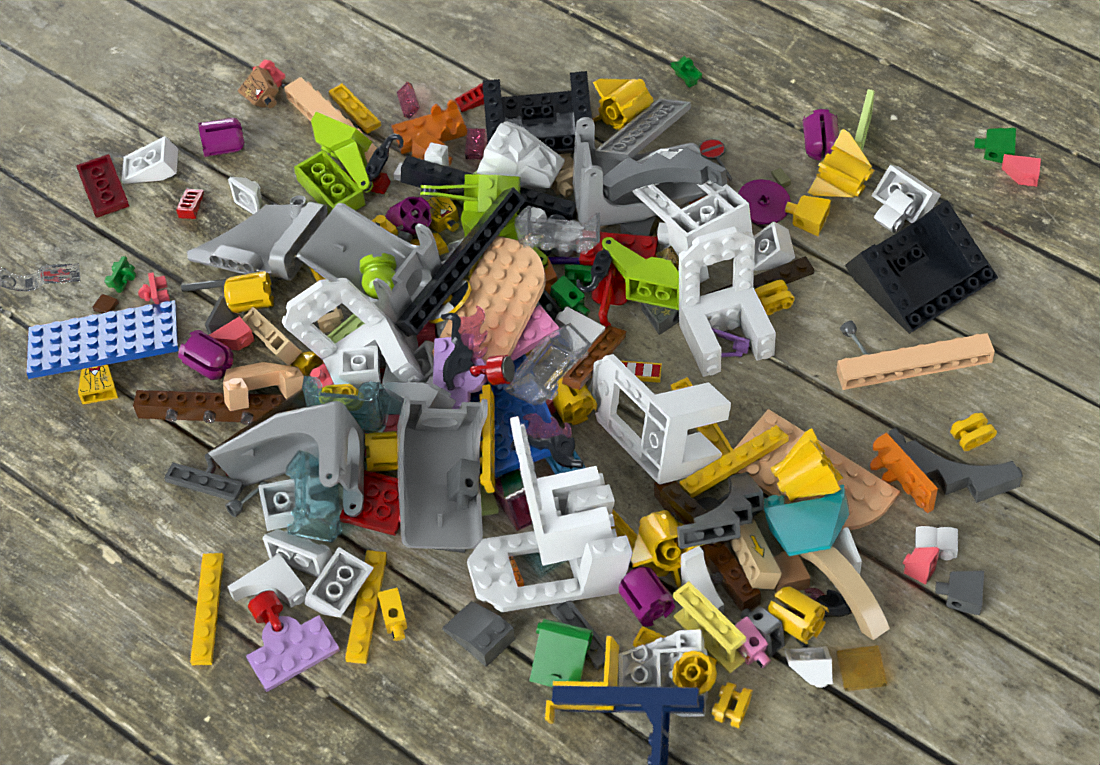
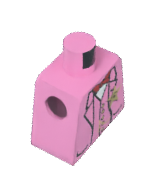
(755, 644)

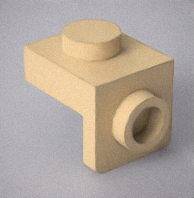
(330, 321)

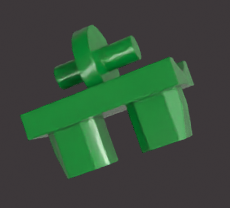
(687, 71)
(579, 272)
(122, 273)

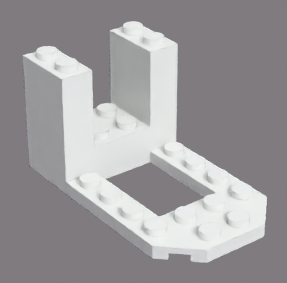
(715, 212)
(724, 308)
(377, 330)
(665, 446)
(560, 535)
(594, 574)

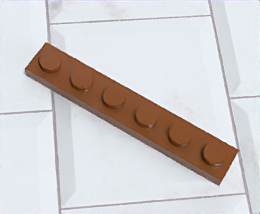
(603, 346)

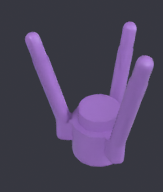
(740, 344)

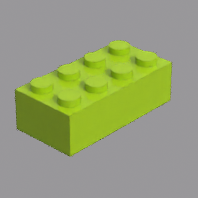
(328, 182)

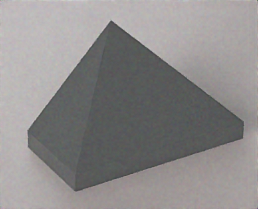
(219, 316)

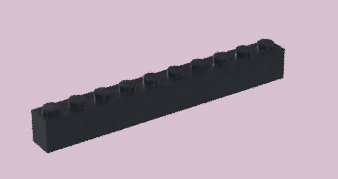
(423, 172)
(460, 262)

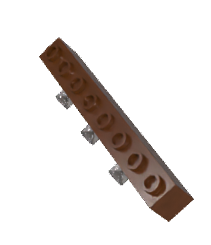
(200, 406)
(720, 562)

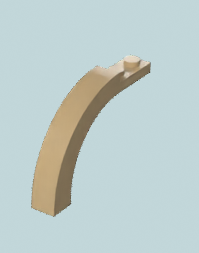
(272, 337)
(853, 589)

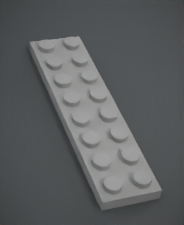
(642, 129)

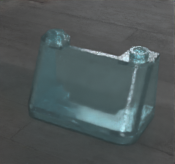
(367, 408)
(316, 505)

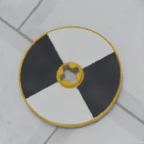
(454, 301)

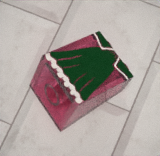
(513, 499)

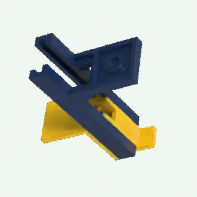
(607, 697)

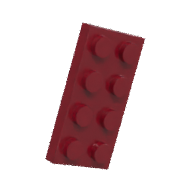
(102, 185)

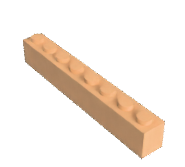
(310, 101)
(915, 361)

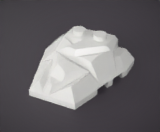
(519, 153)
(653, 663)

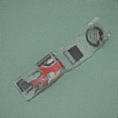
(45, 275)

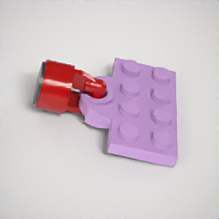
(496, 370)
(287, 644)

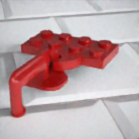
(613, 287)

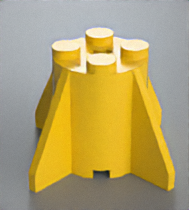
(621, 100)
(843, 170)
(807, 470)
(659, 543)

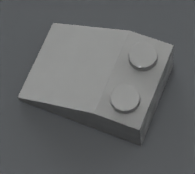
(433, 395)

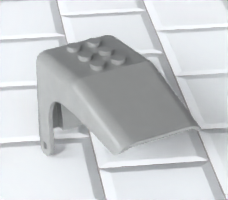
(588, 183)
(349, 236)
(321, 429)
(426, 450)

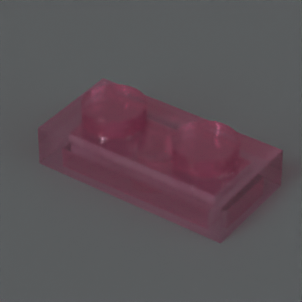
(408, 100)
(475, 143)

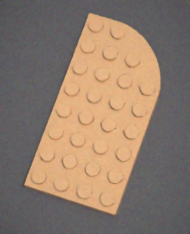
(507, 289)
(866, 493)

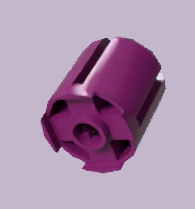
(817, 131)
(221, 136)
(403, 214)
(206, 355)
(646, 595)

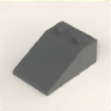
(480, 632)

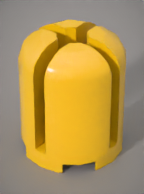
(248, 291)
(573, 404)
(381, 451)
(803, 605)

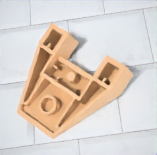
(259, 375)

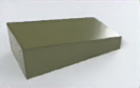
(781, 177)

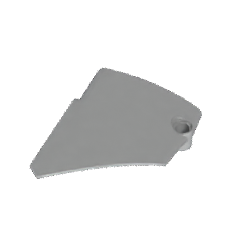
(265, 240)

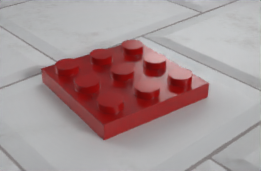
(380, 505)

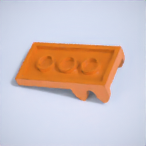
(441, 124)
(903, 469)

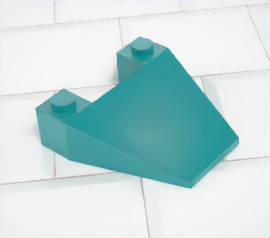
(807, 524)

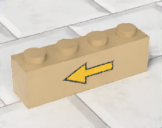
(756, 557)

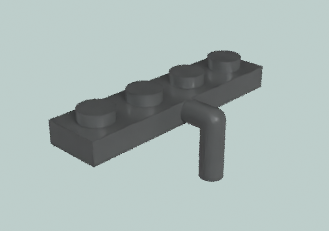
(204, 480)
(569, 614)

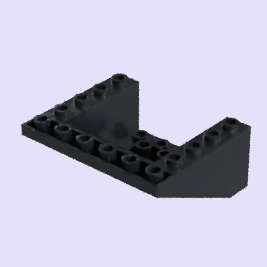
(545, 115)
(923, 268)

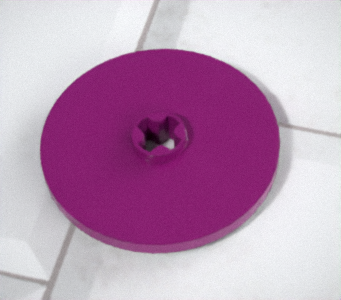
(769, 192)

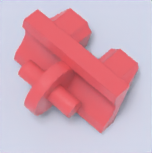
(276, 74)
(151, 291)

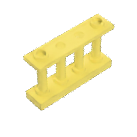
(719, 634)

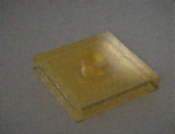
(861, 668)

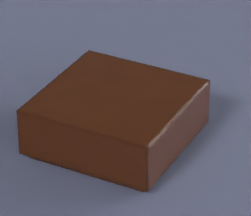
(105, 304)

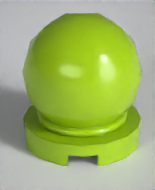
(377, 267)

